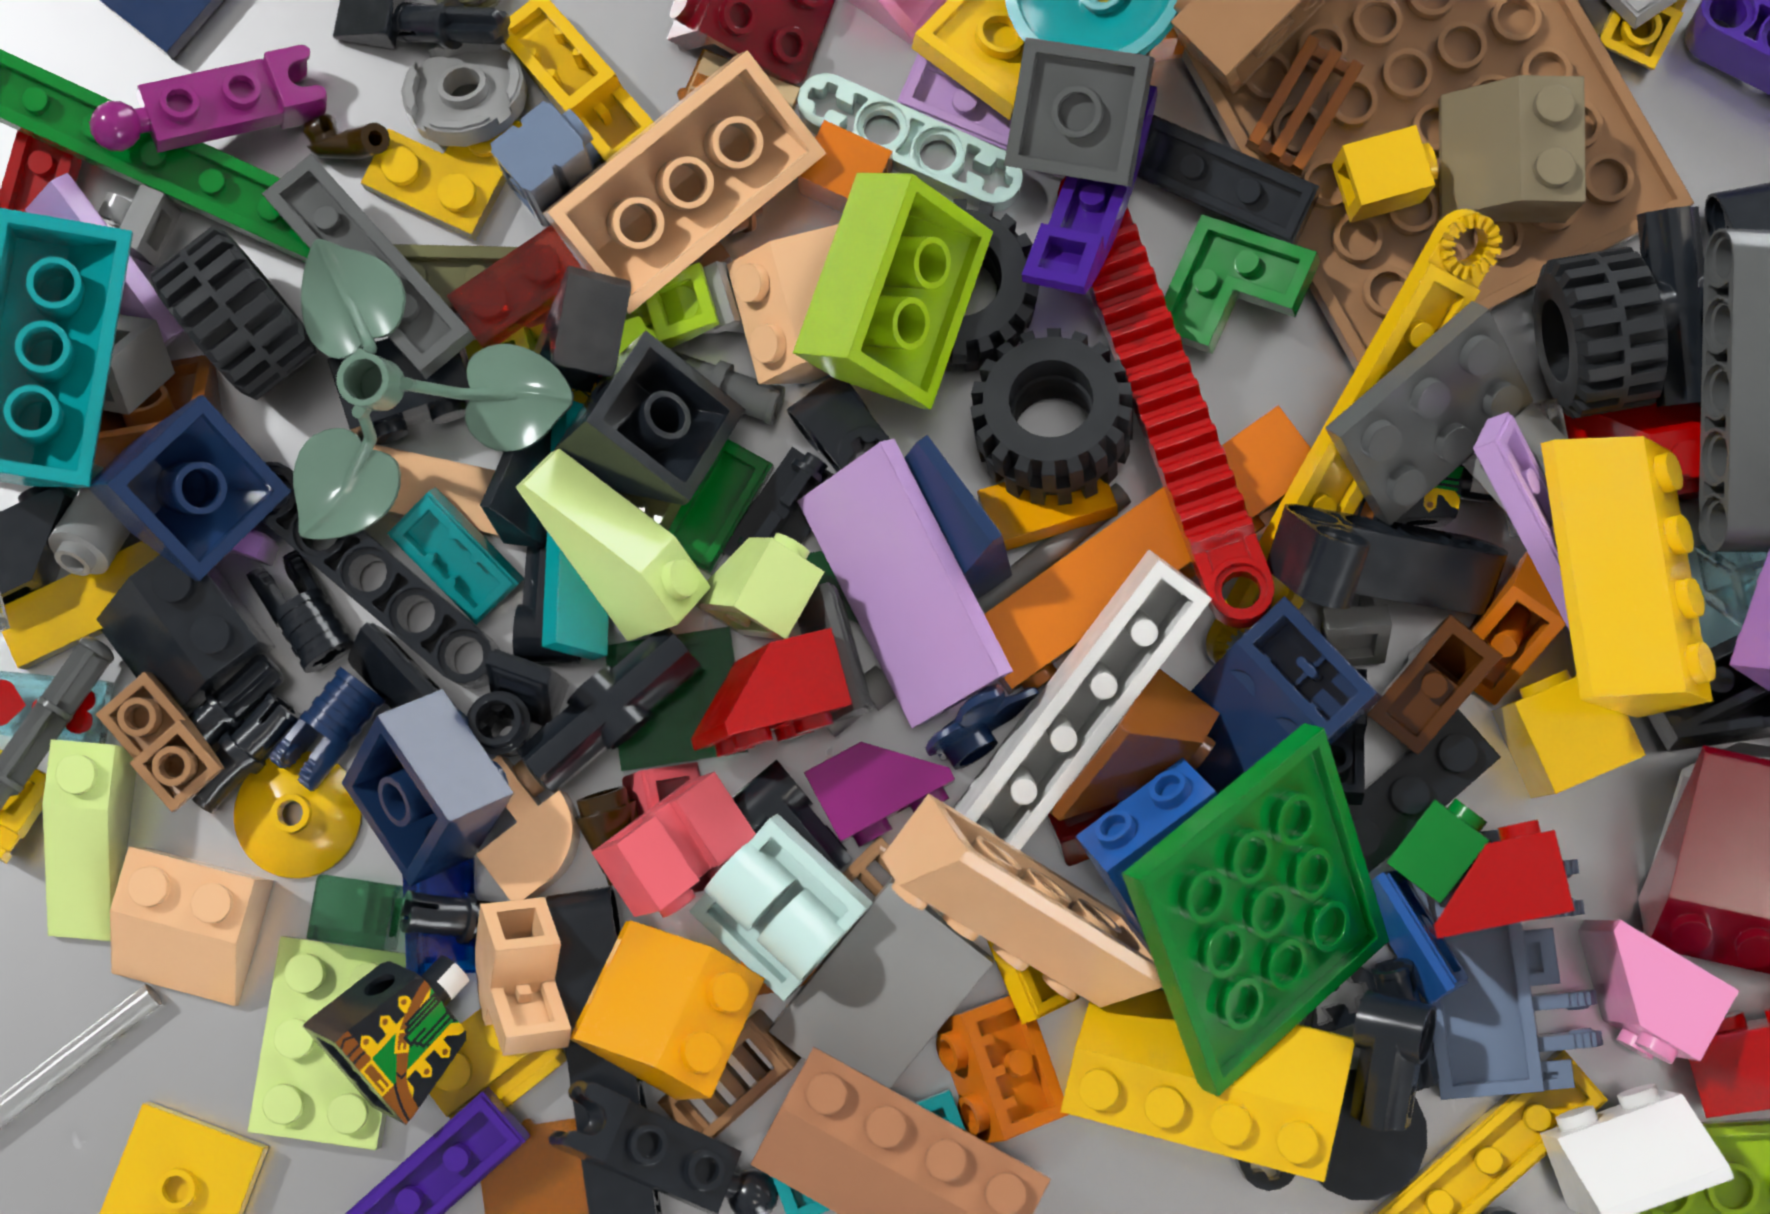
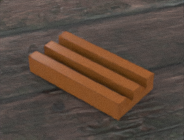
(1329, 62)

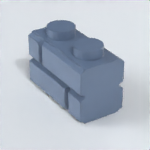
(545, 157)

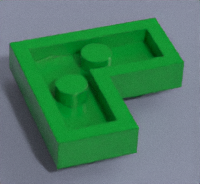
(1232, 264)

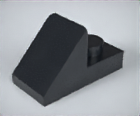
(585, 326)

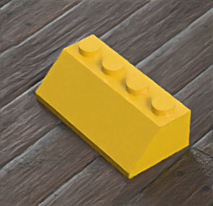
(1628, 574)
(1276, 1115)

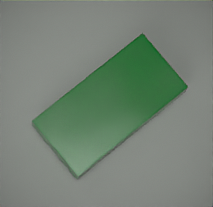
(720, 504)

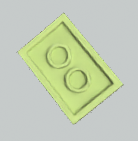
(297, 1084)

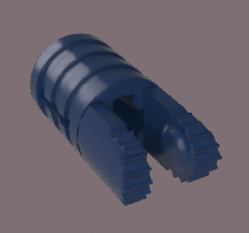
(338, 716)

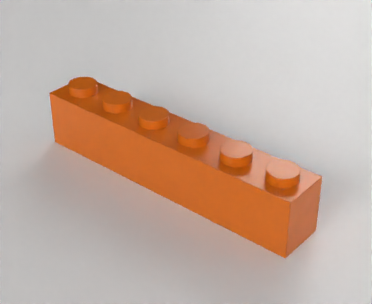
(1062, 602)

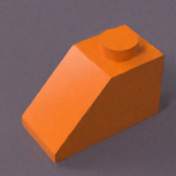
(1518, 626)

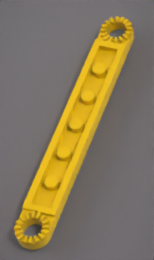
(1428, 299)

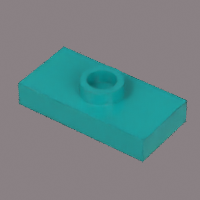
(455, 555)

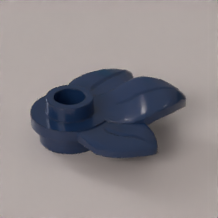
(970, 733)

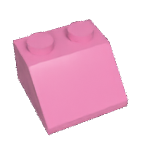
(1652, 993)

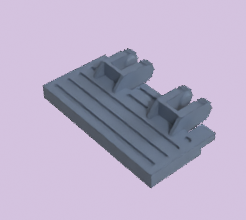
(1488, 1027)

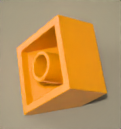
(667, 1010)

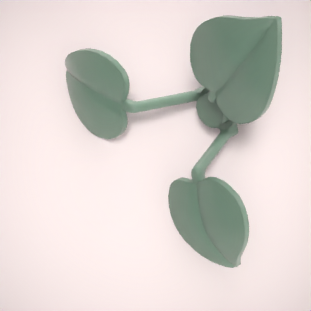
(344, 307)

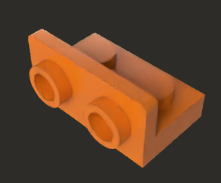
(999, 1071)

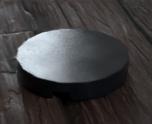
(1369, 1161)

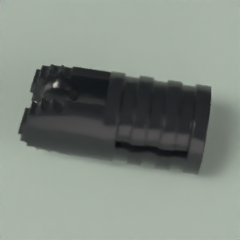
(305, 619)

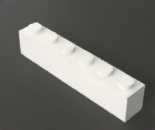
(1083, 700)

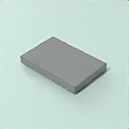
(883, 989)

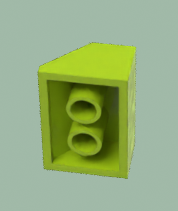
(894, 288)

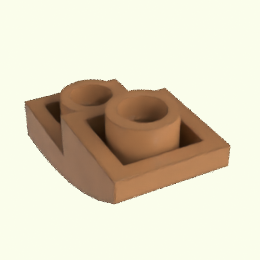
(161, 740)

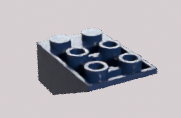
(1271, 686)

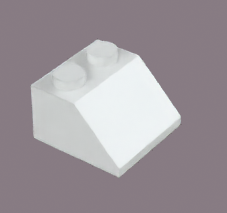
(1633, 1153)

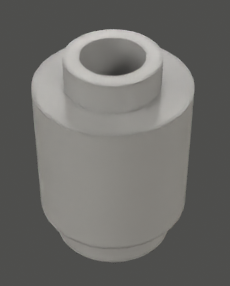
(87, 536)

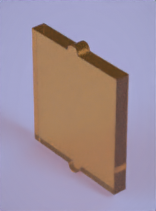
(537, 1176)

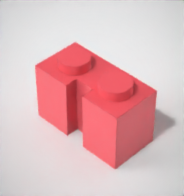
(673, 845)

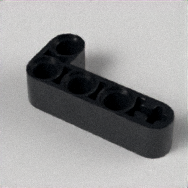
(1341, 554)

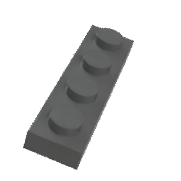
(322, 210)

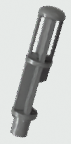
(51, 714)

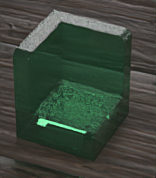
(356, 912)

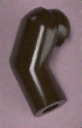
(347, 144)

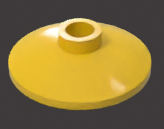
(313, 844)

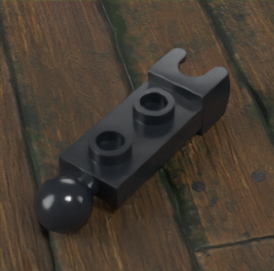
(663, 1154)

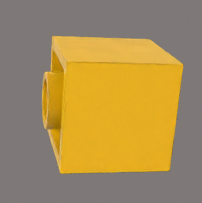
(1562, 738)

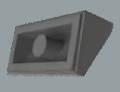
(825, 611)

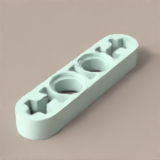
(914, 134)

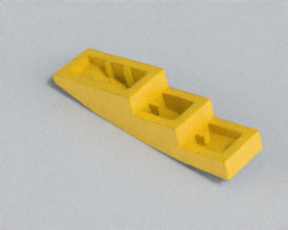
(574, 76)

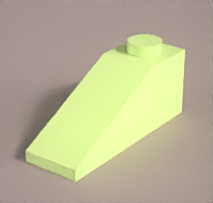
(615, 547)
(85, 834)

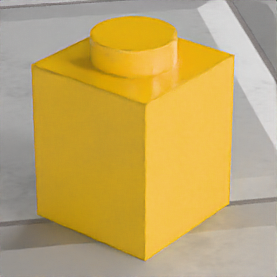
(1385, 173)

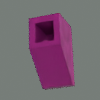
(872, 784)

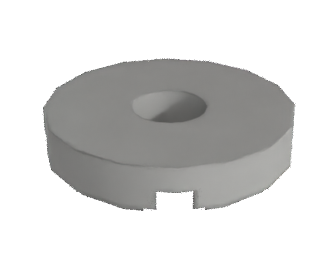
(471, 117)

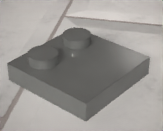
(1079, 111)

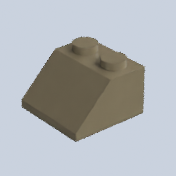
(1514, 149)

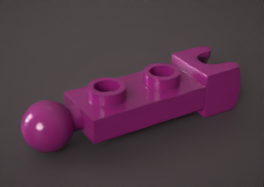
(214, 104)

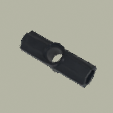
(1674, 255)
(608, 709)

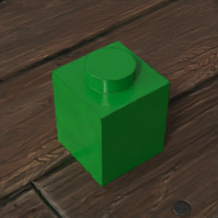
(1441, 848)

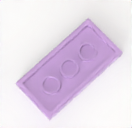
(904, 584)

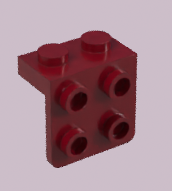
(775, 32)

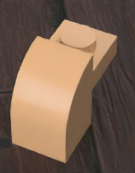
(540, 844)
(516, 976)

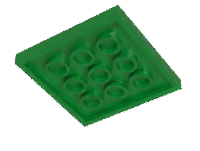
(1257, 907)

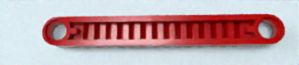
(1179, 428)

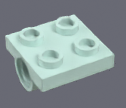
(780, 906)

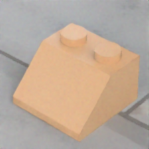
(773, 297)
(186, 924)

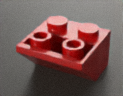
(777, 688)

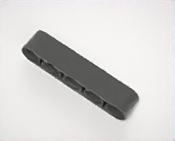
(1735, 393)

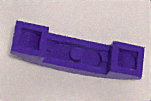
(1082, 227)

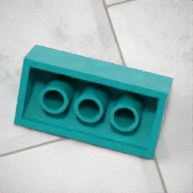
(56, 343)

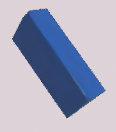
(1414, 937)

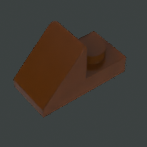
(1434, 683)

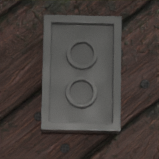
(1428, 412)

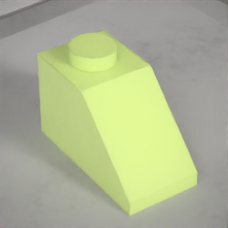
(762, 587)

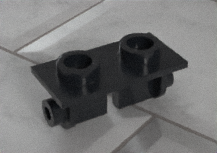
(777, 504)

